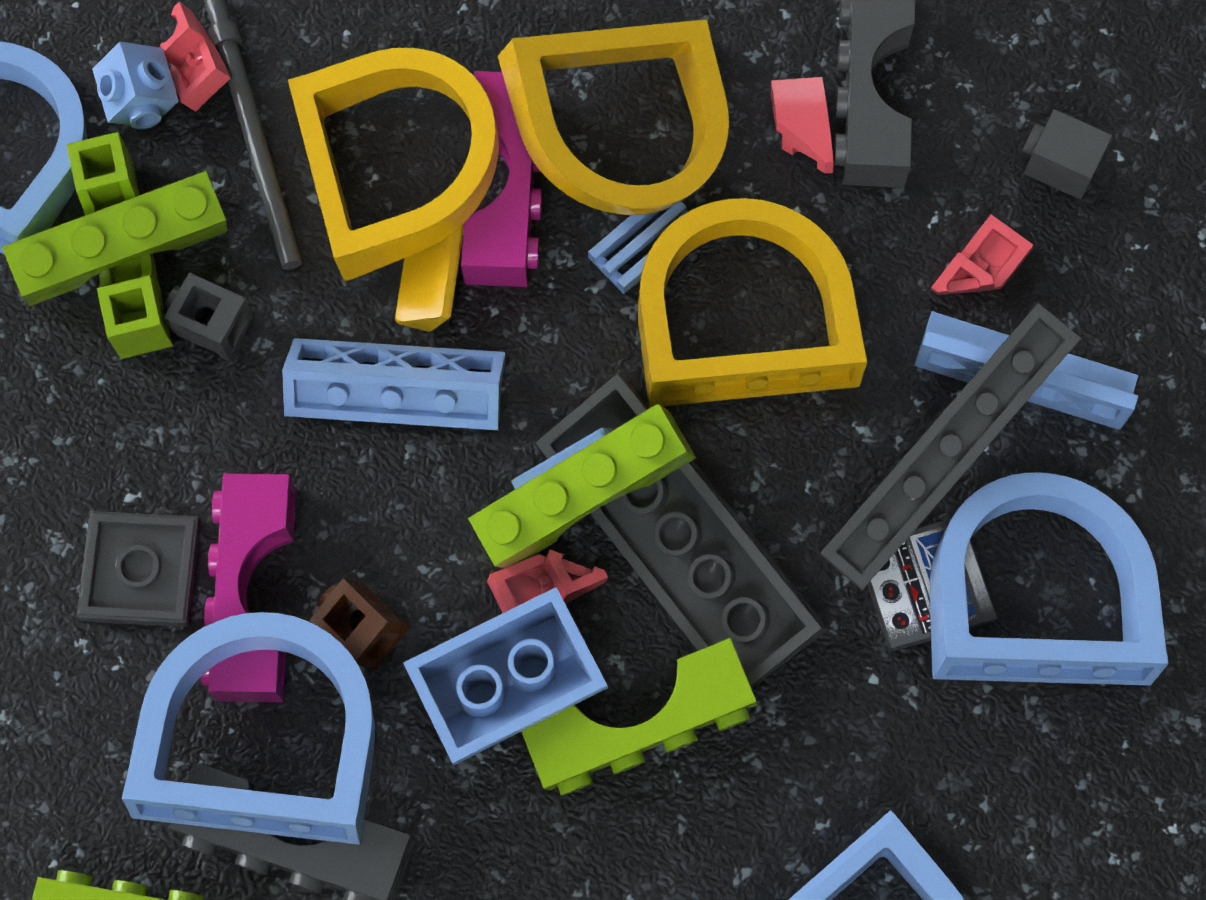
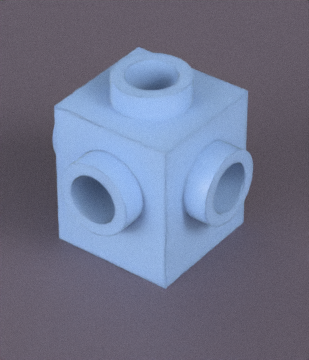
(135, 85)

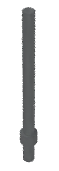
(228, 42)

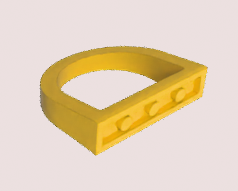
(696, 63)
(364, 77)
(753, 374)

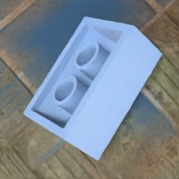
(505, 675)

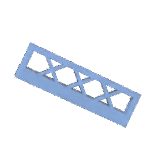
(393, 387)
(1073, 387)

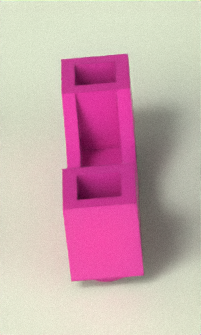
(498, 237)
(253, 520)

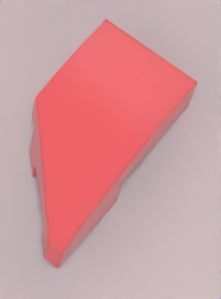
(193, 60)
(803, 119)
(985, 261)
(540, 574)

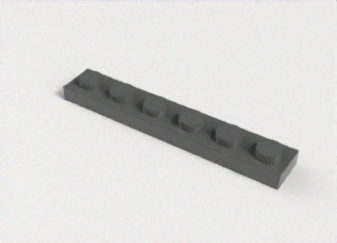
(950, 446)

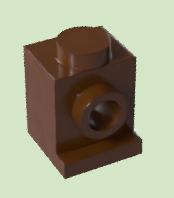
(376, 633)

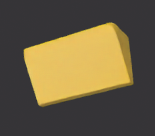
(429, 284)

